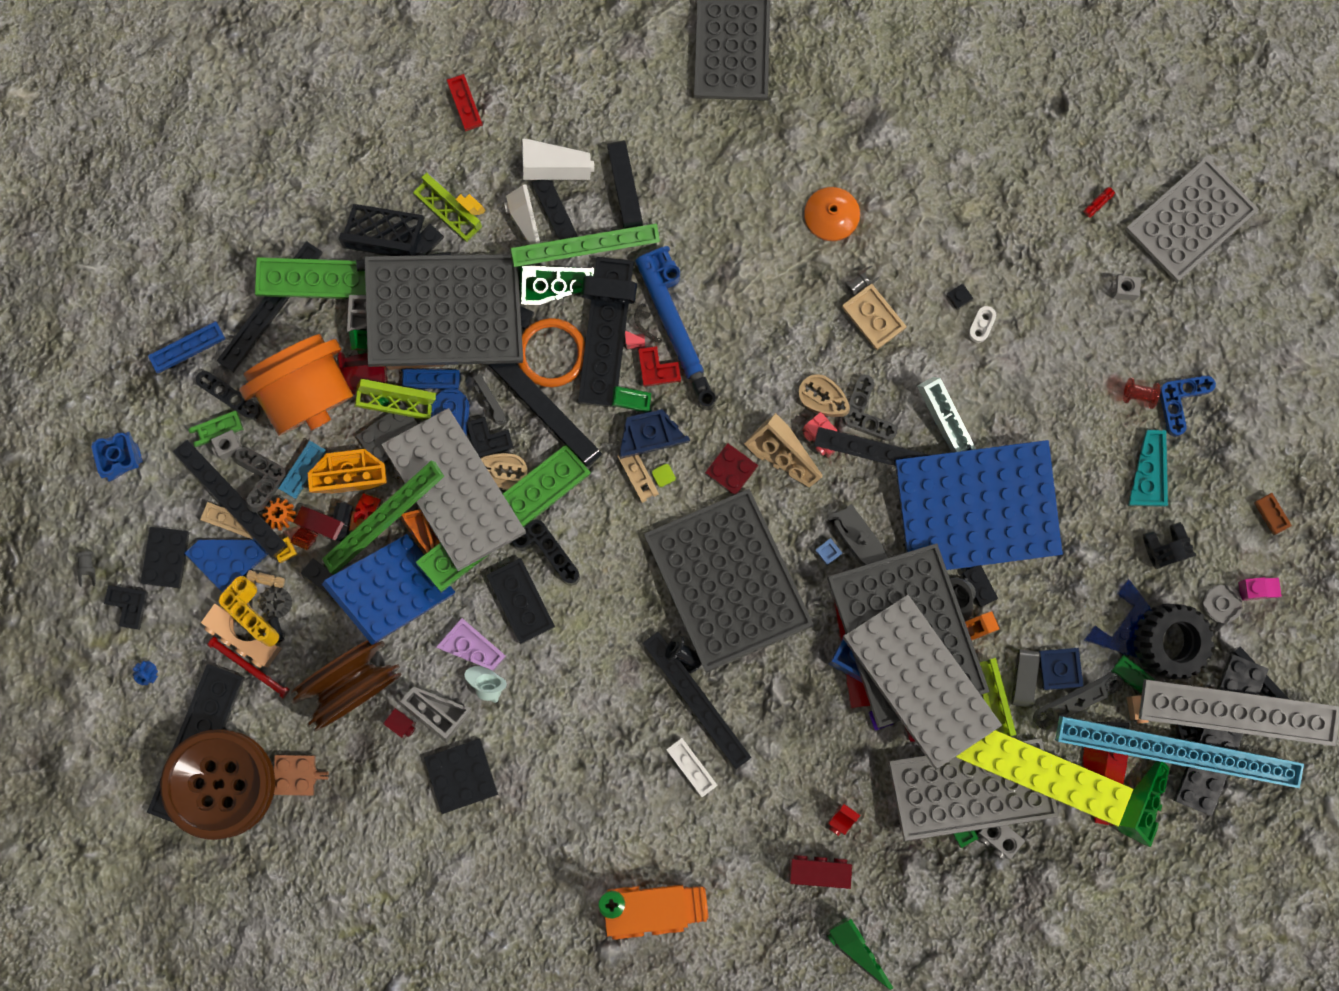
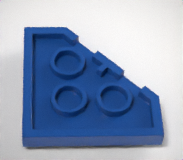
(225, 559)

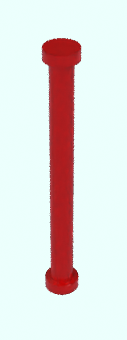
(248, 667)

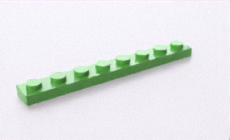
(584, 245)
(383, 517)

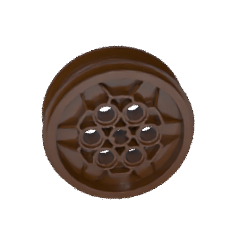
(345, 684)
(190, 761)

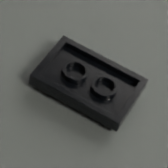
(165, 557)

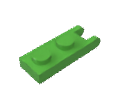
(216, 427)

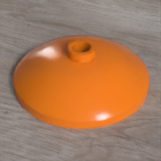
(829, 224)

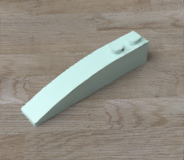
(945, 415)

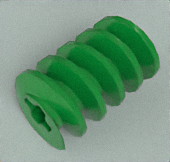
(606, 910)

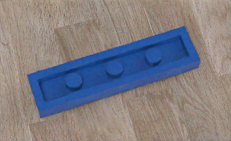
(187, 347)

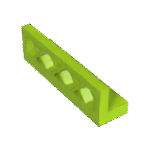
(449, 200)
(395, 392)
(996, 698)

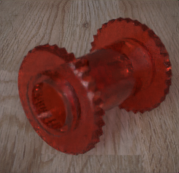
(1141, 393)

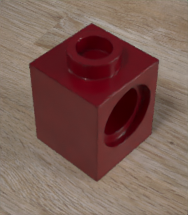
(400, 724)

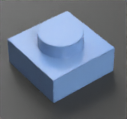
(828, 551)

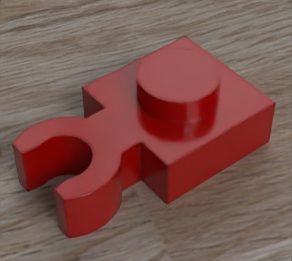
(366, 506)

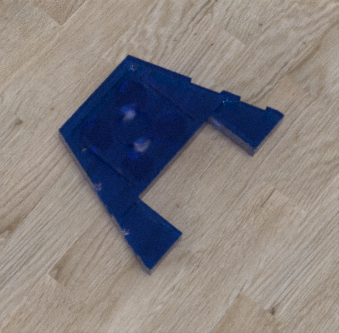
(1124, 636)

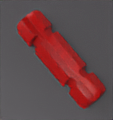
(1107, 194)

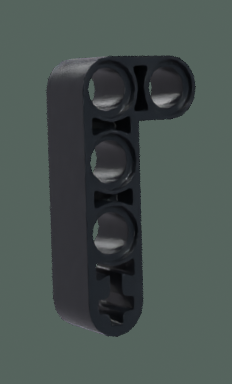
(550, 554)

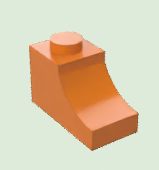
(982, 625)

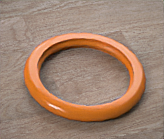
(577, 368)

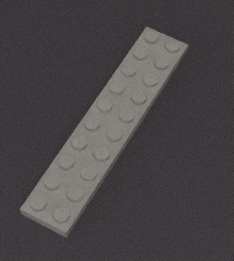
(1239, 712)

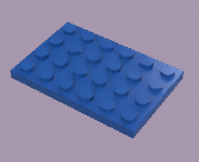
(385, 590)

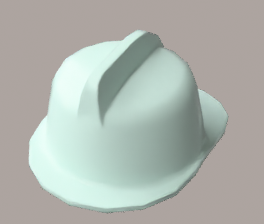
(486, 683)

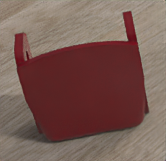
(356, 368)

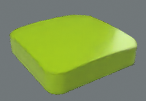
(663, 475)

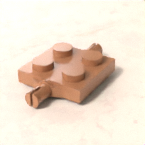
(296, 774)

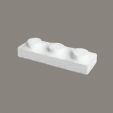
(691, 767)

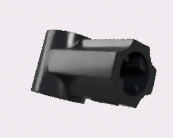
(343, 513)

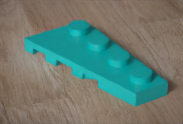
(1150, 479)

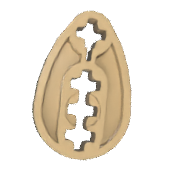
(826, 386)
(506, 461)

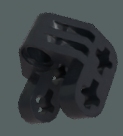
(1172, 552)

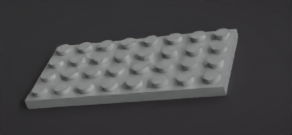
(466, 504)
(922, 682)
(961, 798)

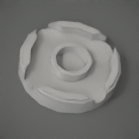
(1222, 604)

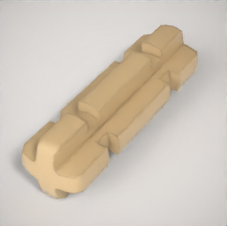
(266, 579)

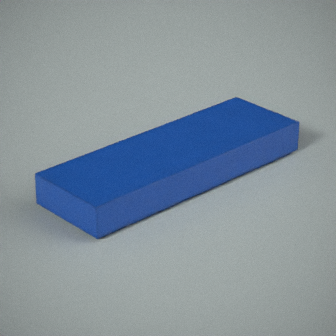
(431, 379)

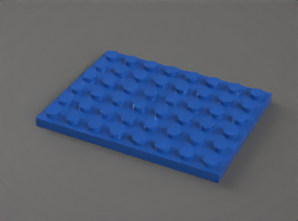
(981, 504)

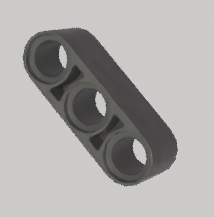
(1025, 678)

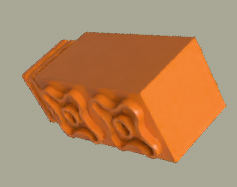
(657, 910)

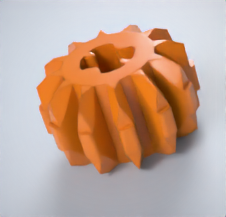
(284, 518)

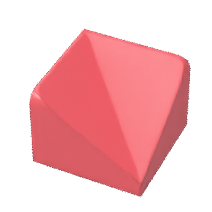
(634, 340)

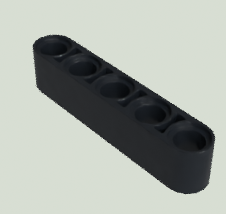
(625, 184)

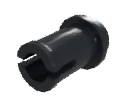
(274, 622)

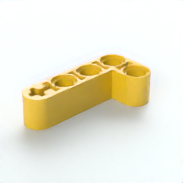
(235, 602)

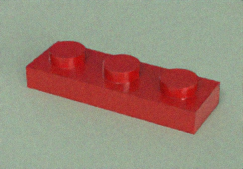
(464, 102)

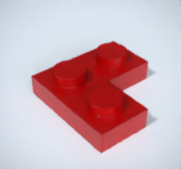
(655, 373)

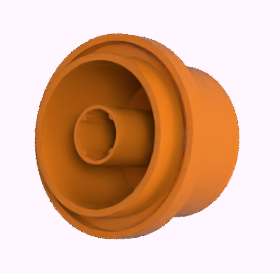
(298, 384)

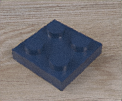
(1060, 669)

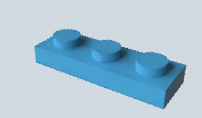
(298, 475)

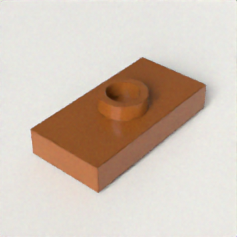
(1272, 514)

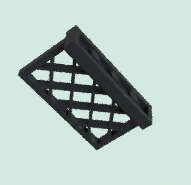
(375, 244)

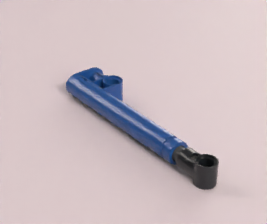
(654, 274)

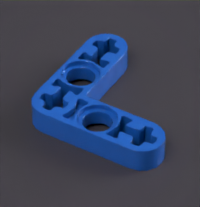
(1178, 393)

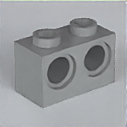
(996, 842)

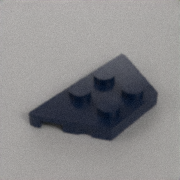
(650, 433)

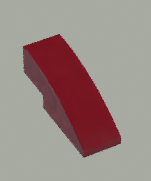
(318, 523)

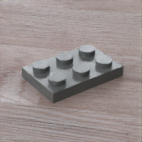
(384, 430)

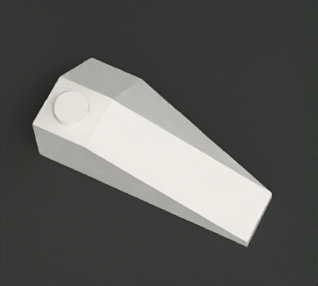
(521, 212)

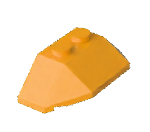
(346, 472)

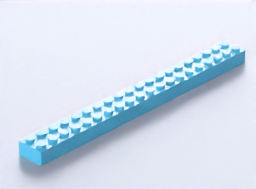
(1179, 752)

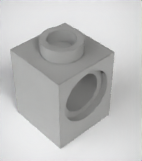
(1133, 285)
(218, 442)

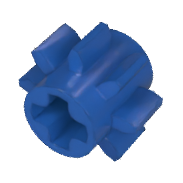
(145, 673)

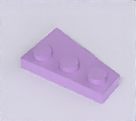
(472, 646)

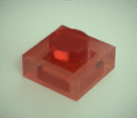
(304, 538)

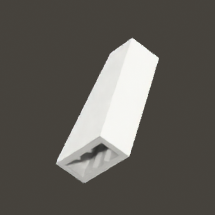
(554, 162)

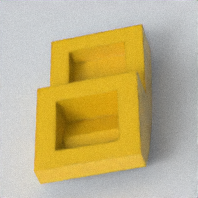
(470, 204)

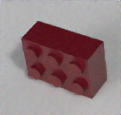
(820, 872)

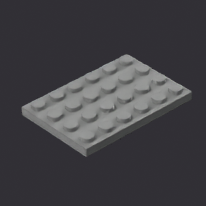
(1192, 219)

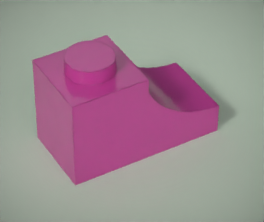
(1259, 588)

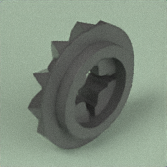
(282, 609)

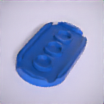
(456, 402)

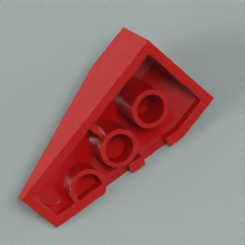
(1106, 764)

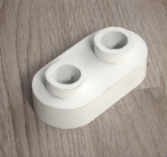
(982, 325)

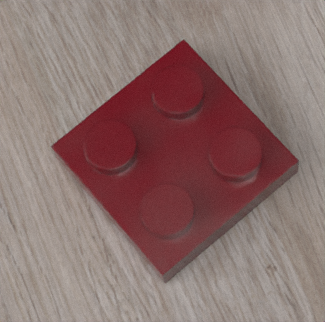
(731, 469)

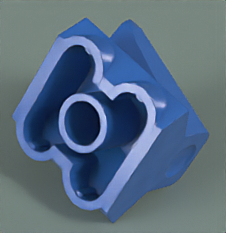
(116, 455)

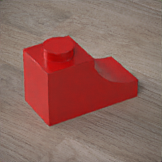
(842, 820)

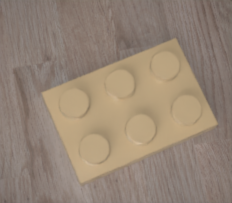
(874, 317)

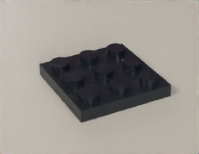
(461, 776)

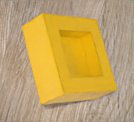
(288, 553)

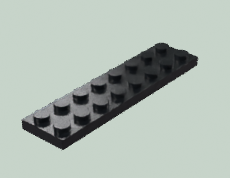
(604, 339)
(207, 711)
(1200, 787)

